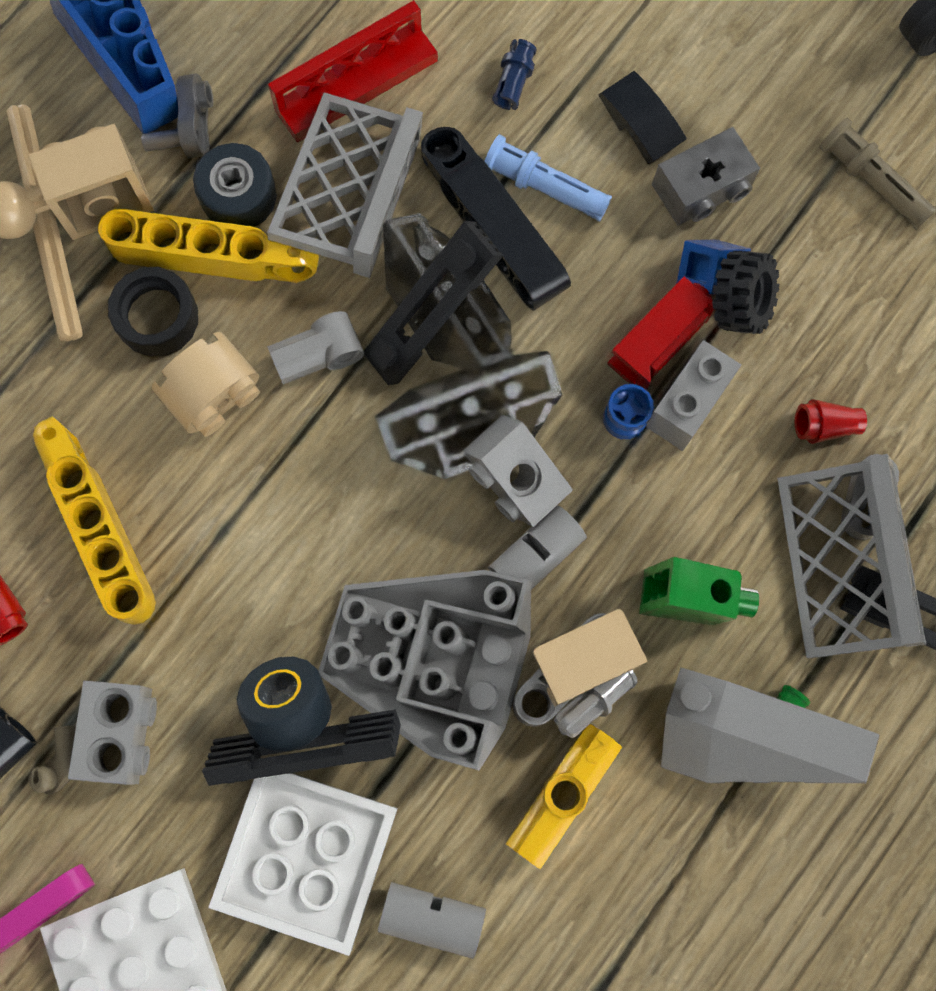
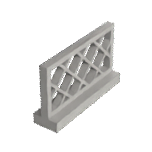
(379, 200)
(891, 550)

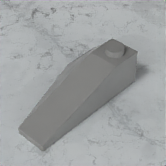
(741, 735)

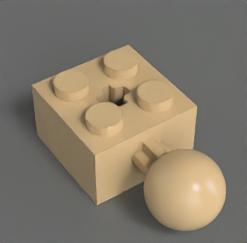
(78, 183)

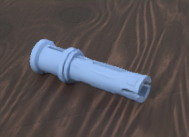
(529, 171)

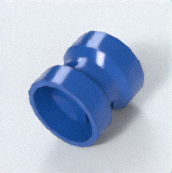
(630, 402)

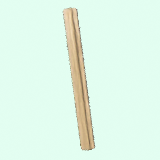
(46, 231)

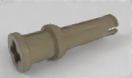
(864, 161)

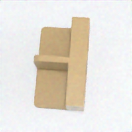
(589, 656)

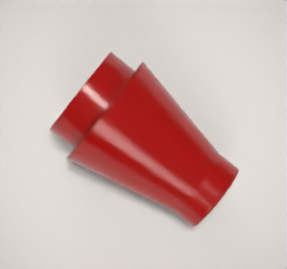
(827, 421)

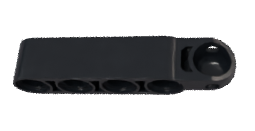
(482, 199)

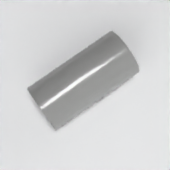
(541, 547)
(432, 920)

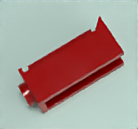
(662, 333)

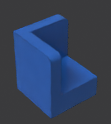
(703, 259)

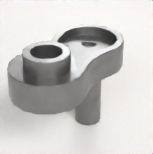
(192, 124)

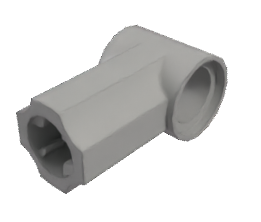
(327, 344)

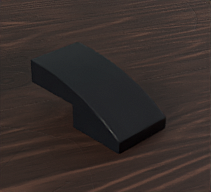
(644, 116)

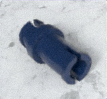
(516, 67)

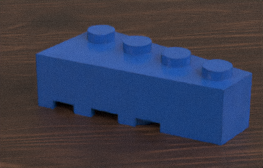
(124, 54)

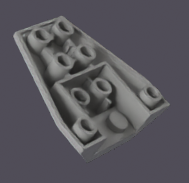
(436, 653)

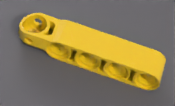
(191, 237)
(61, 457)

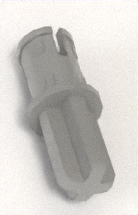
(592, 704)

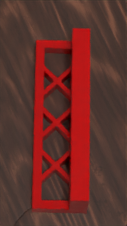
(355, 75)

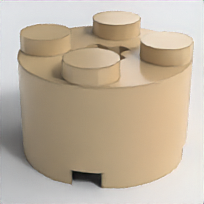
(206, 384)

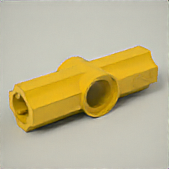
(544, 822)

